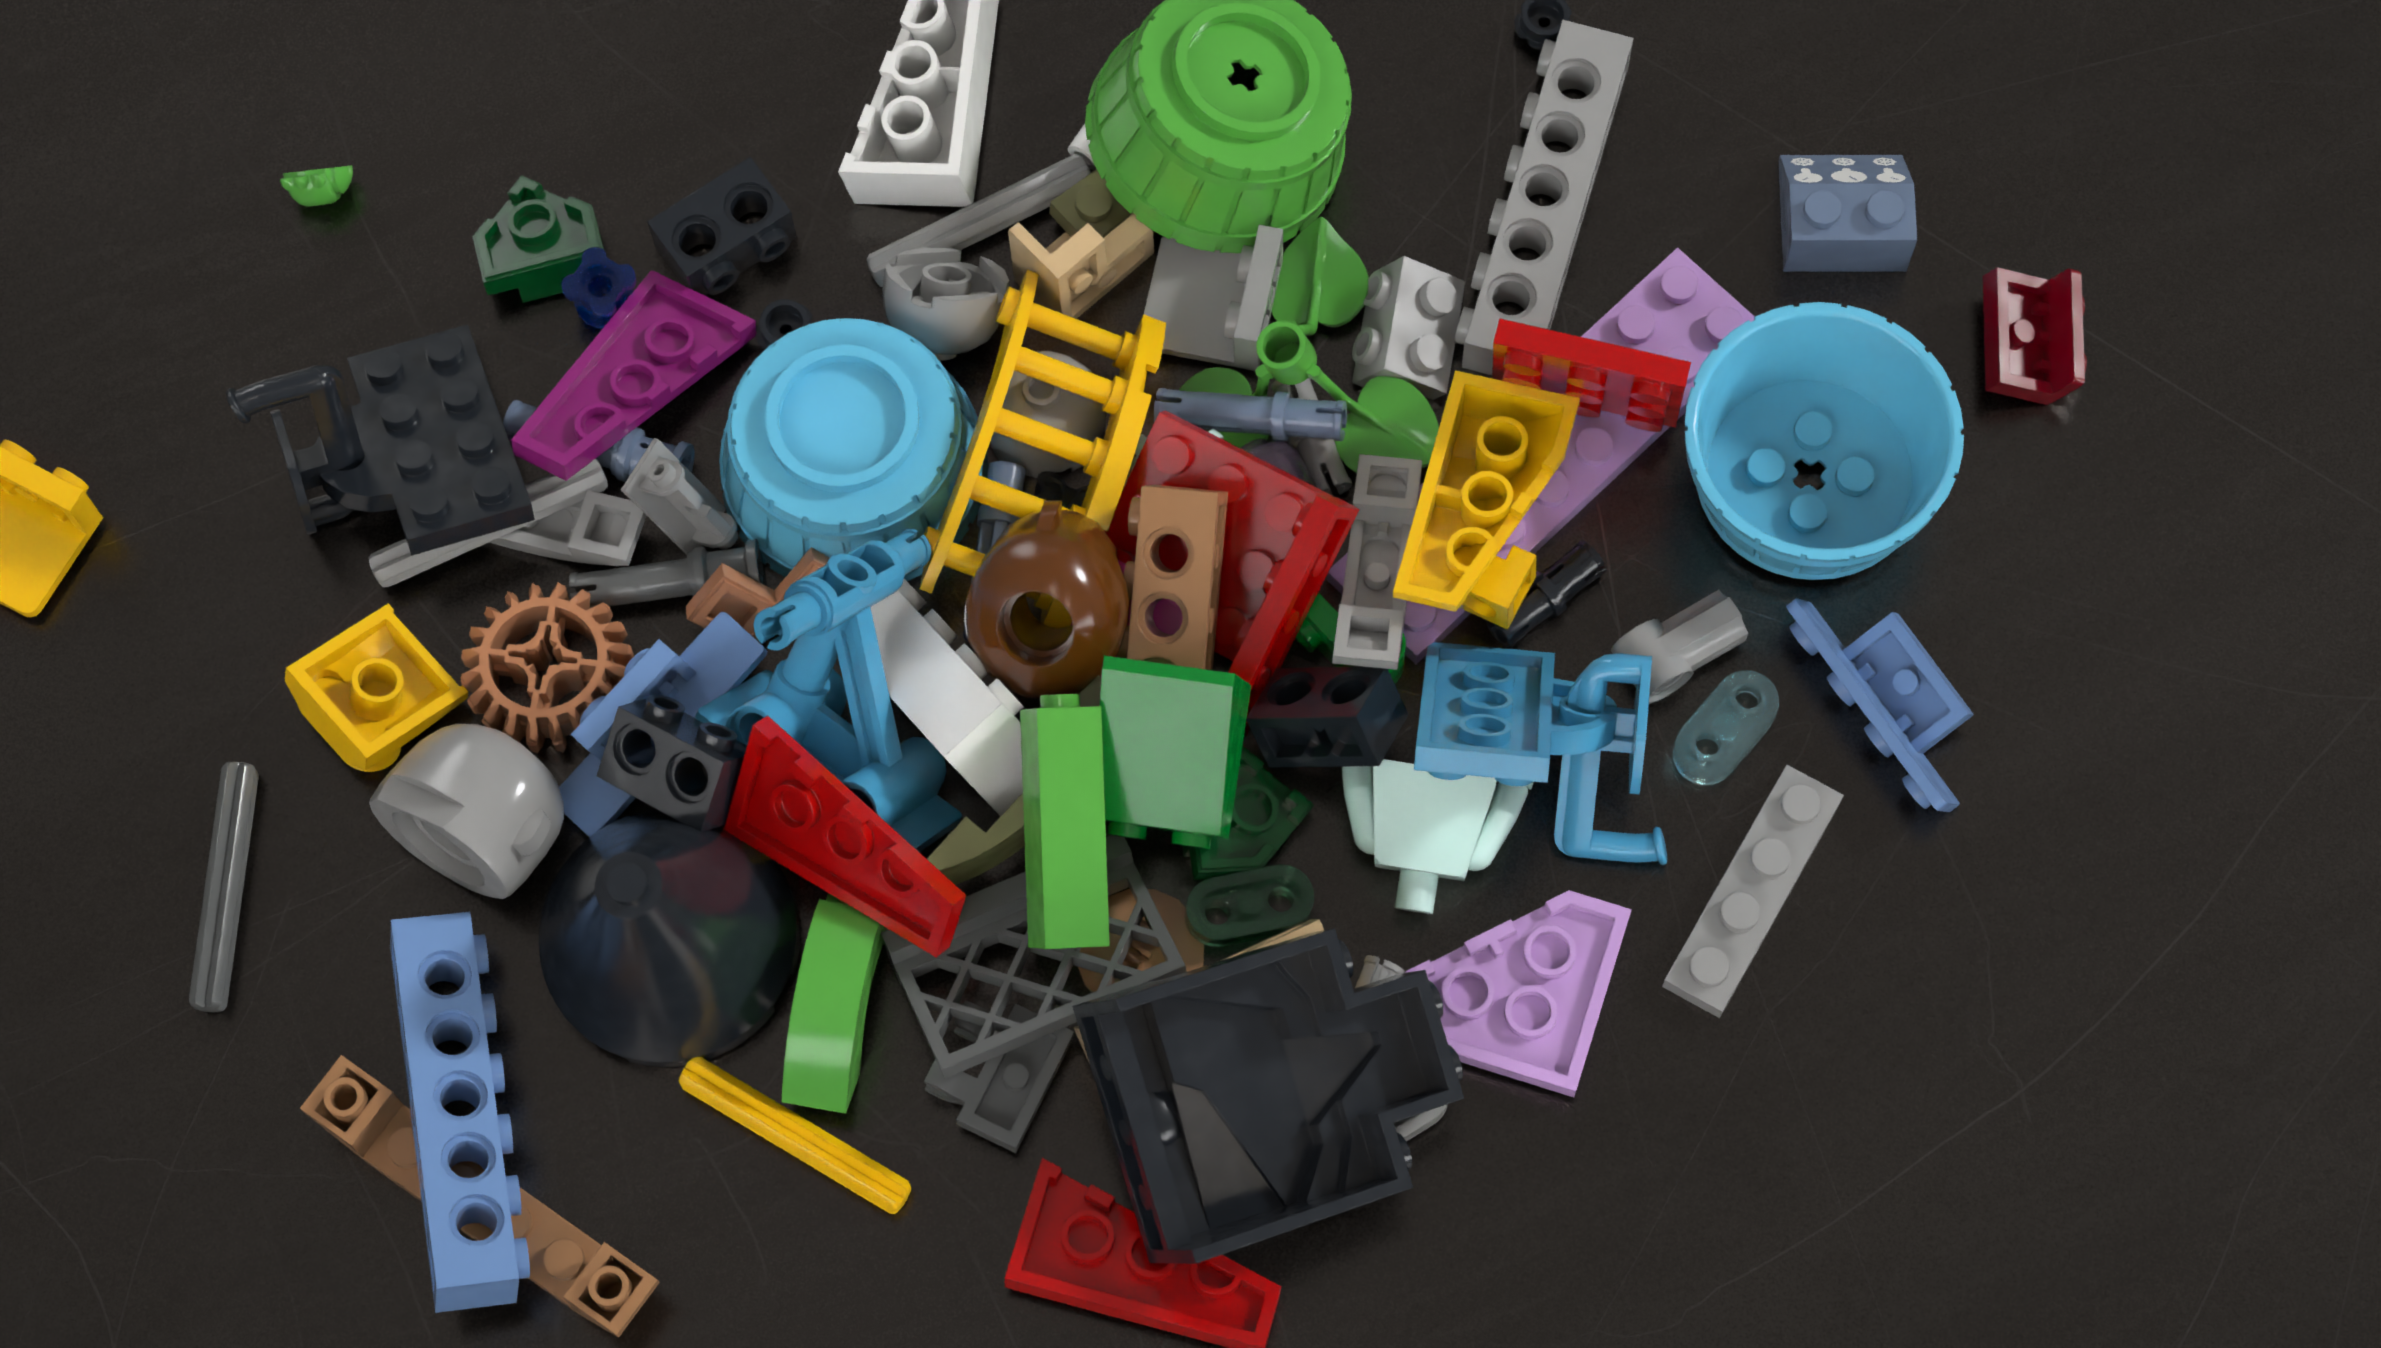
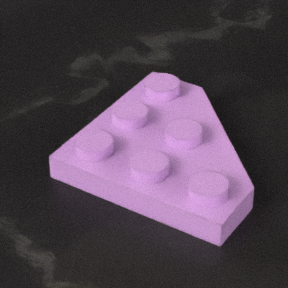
(1532, 990)

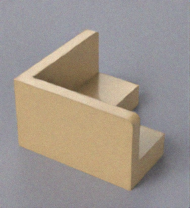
(1081, 267)

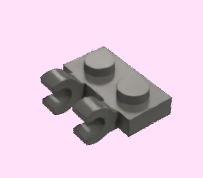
(1009, 1086)

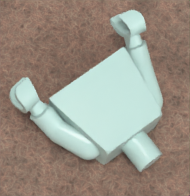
(1428, 824)

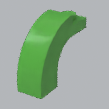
(830, 1007)

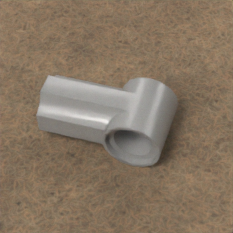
(1685, 641)

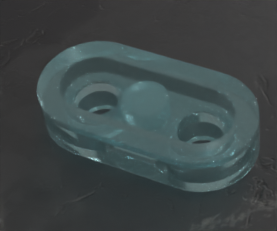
(1728, 725)

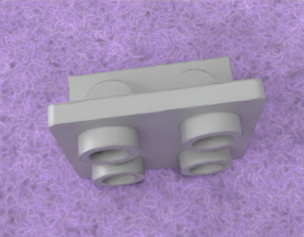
(1216, 299)

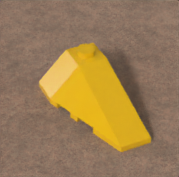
(1483, 476)

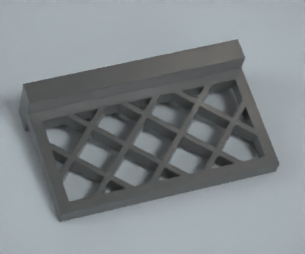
(1000, 916)

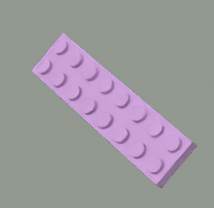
(1670, 314)

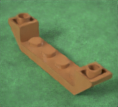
(562, 1258)

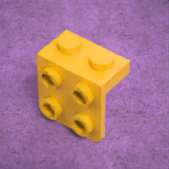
(42, 528)

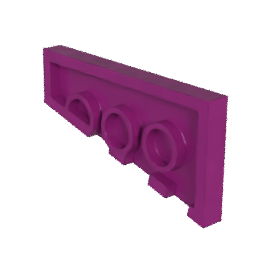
(632, 369)

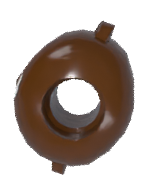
(1057, 556)

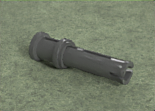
(666, 578)

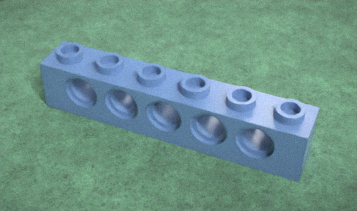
(461, 1270)

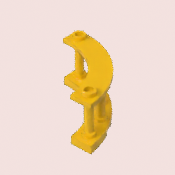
(1103, 459)

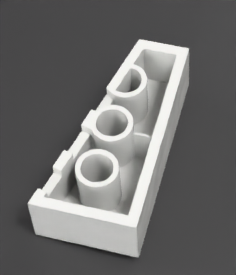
(928, 111)
(948, 699)

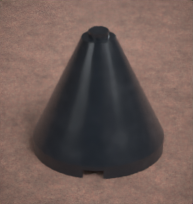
(667, 939)

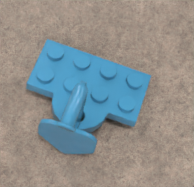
(1506, 715)

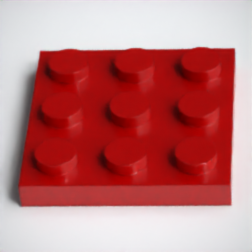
(1601, 374)
(1258, 515)

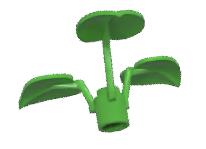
(1327, 285)

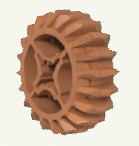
(500, 656)

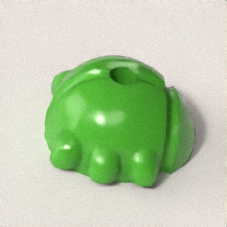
(317, 185)

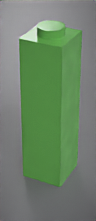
(1064, 824)

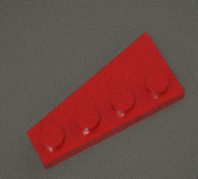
(831, 838)
(1091, 1255)

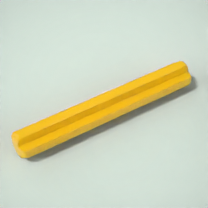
(795, 1135)

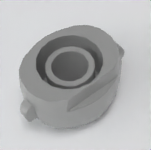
(472, 807)

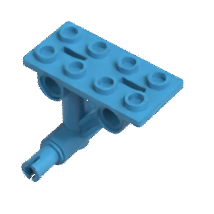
(806, 696)

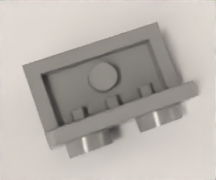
(1409, 326)

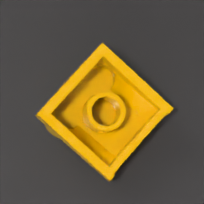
(372, 690)

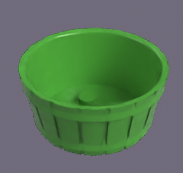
(1211, 155)

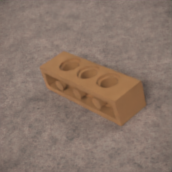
(1200, 522)

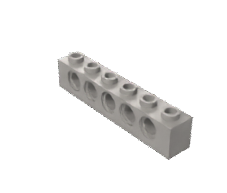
(1578, 60)

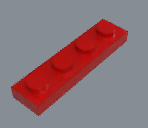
(1291, 591)

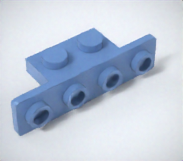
(707, 669)
(1896, 689)

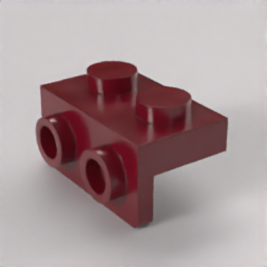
(2033, 334)

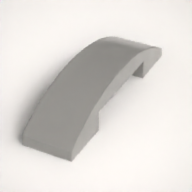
(591, 531)
(1369, 617)

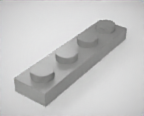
(1752, 891)

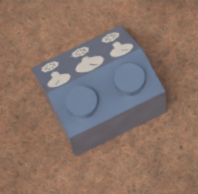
(1846, 213)

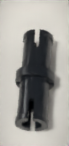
(1552, 591)

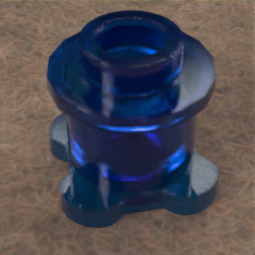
(594, 278)

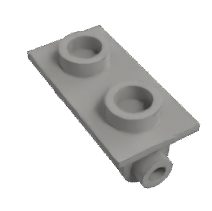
(679, 501)

